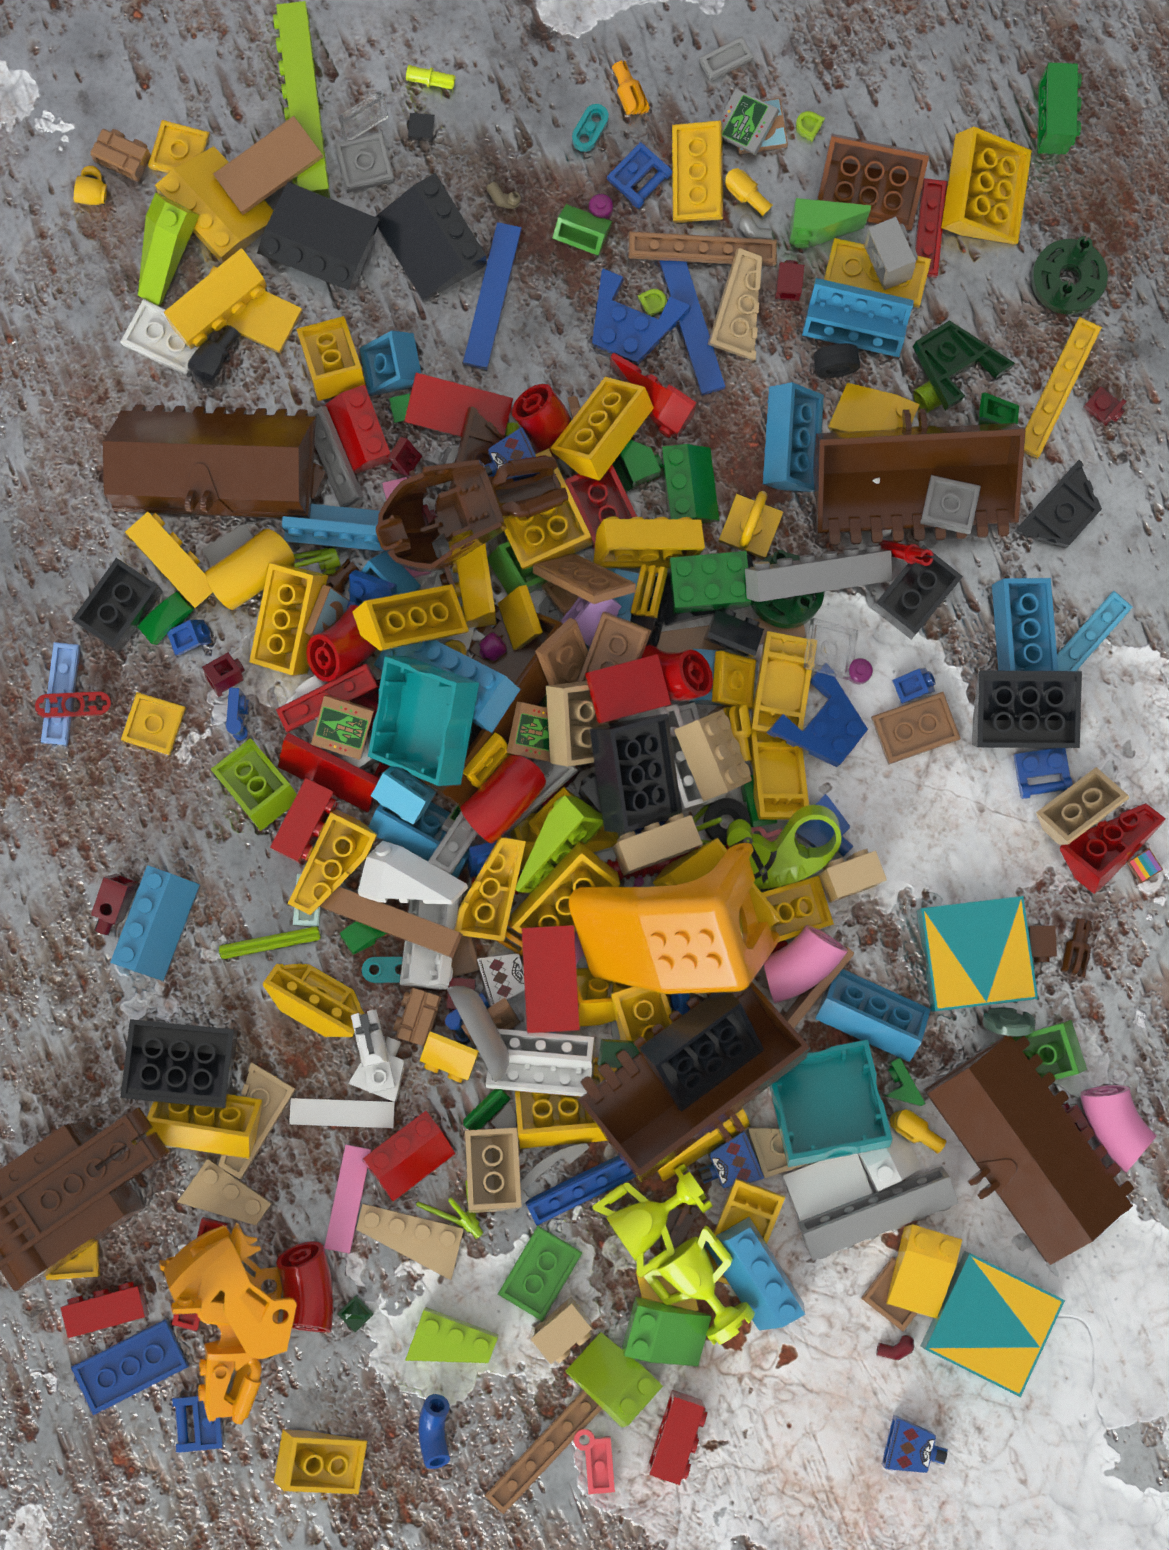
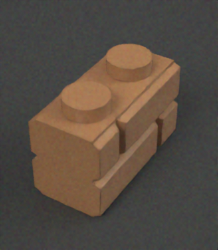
(121, 154)
(418, 1016)

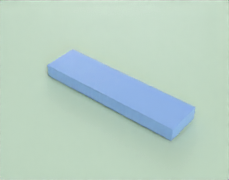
(61, 680)

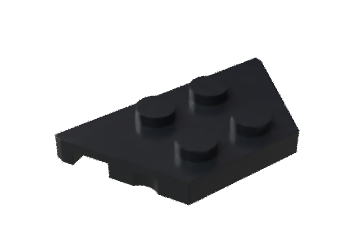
(1063, 510)

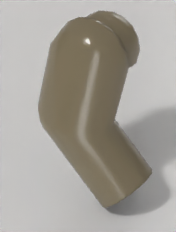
(502, 199)

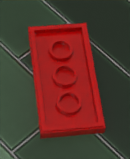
(445, 404)
(328, 771)
(550, 979)

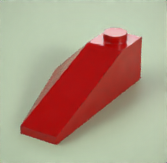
(671, 407)
(1109, 845)

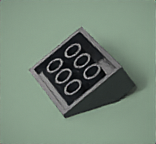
(319, 236)
(430, 238)
(1027, 709)
(635, 773)
(702, 1048)
(178, 1063)

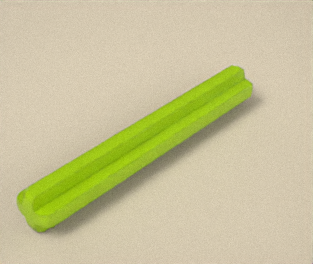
(269, 942)

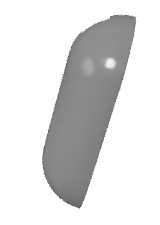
(481, 1029)

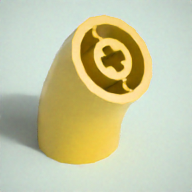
(245, 569)

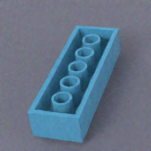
(494, 689)

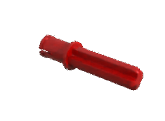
(910, 553)

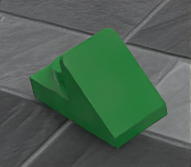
(997, 410)
(907, 1090)

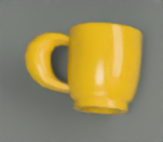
(90, 190)

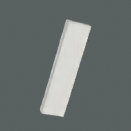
(342, 1113)

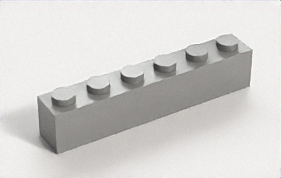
(818, 574)
(878, 1213)

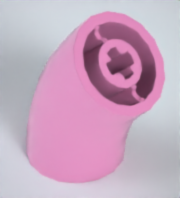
(802, 963)
(1117, 1123)

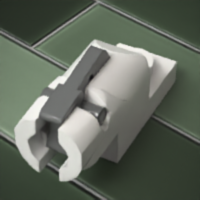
(373, 1051)

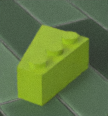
(450, 1340)

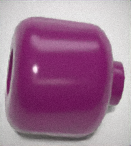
(601, 206)
(492, 647)
(860, 671)

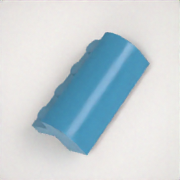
(857, 317)
(335, 528)

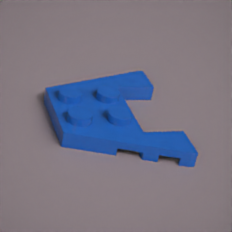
(626, 330)
(833, 728)

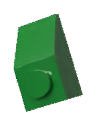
(640, 463)

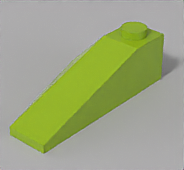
(164, 242)
(564, 827)

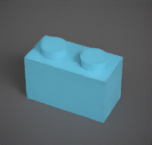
(403, 794)

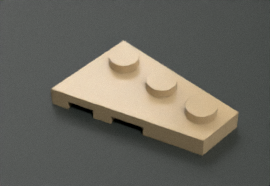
(769, 1151)
(224, 1195)

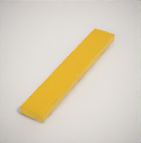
(1059, 386)

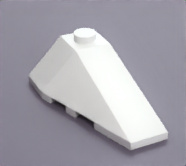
(402, 875)
(890, 1164)

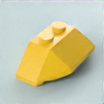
(313, 999)

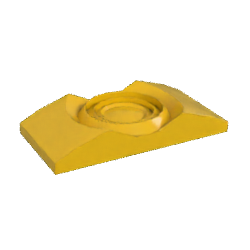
(781, 682)
(777, 776)
(748, 1201)

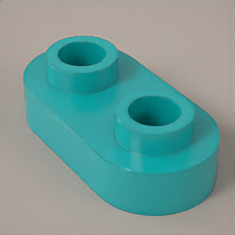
(588, 128)
(387, 969)

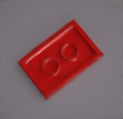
(628, 688)

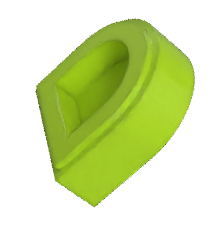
(809, 124)
(652, 302)

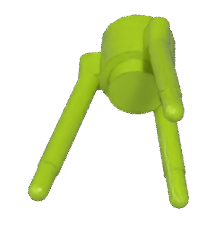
(325, 558)

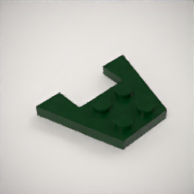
(951, 351)

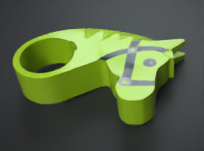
(784, 859)

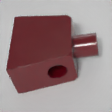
(118, 893)

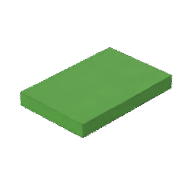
(540, 1273)

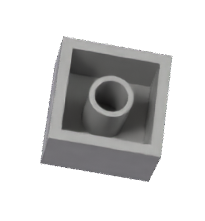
(890, 252)

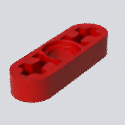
(92, 710)

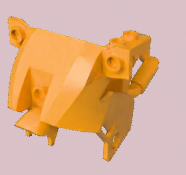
(213, 1283)

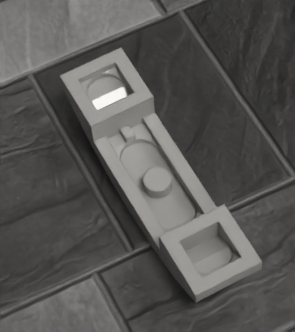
(570, 1153)

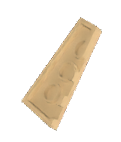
(737, 313)
(275, 1097)
(418, 1238)

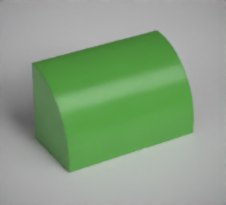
(581, 229)

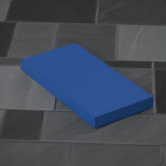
(130, 1366)

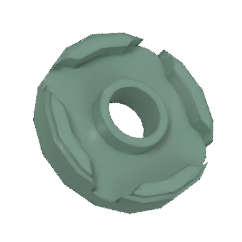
(1008, 1022)

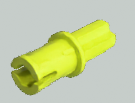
(430, 77)

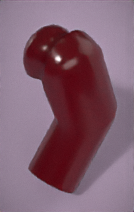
(897, 1351)

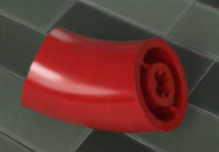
(541, 416)
(338, 648)
(685, 673)
(504, 797)
(308, 1281)

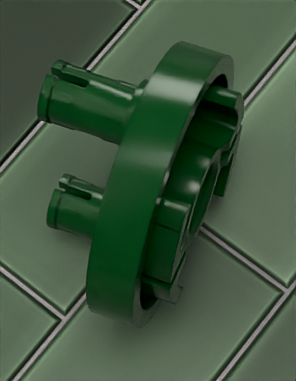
(1076, 258)
(796, 610)

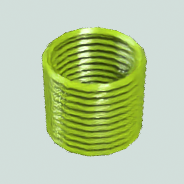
(926, 397)

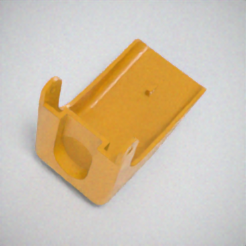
(676, 934)

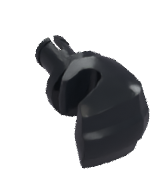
(209, 357)

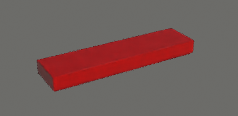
(930, 222)
(346, 687)

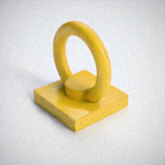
(751, 525)

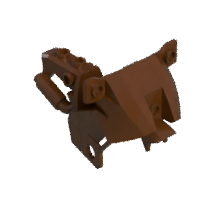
(475, 505)

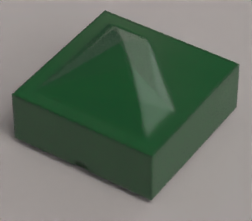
(355, 1313)

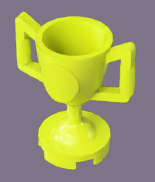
(645, 1221)
(695, 1278)

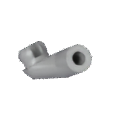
(752, 230)

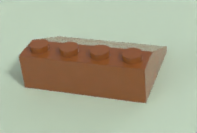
(874, 176)

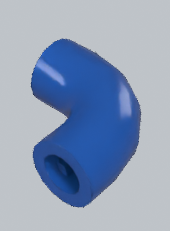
(432, 1431)

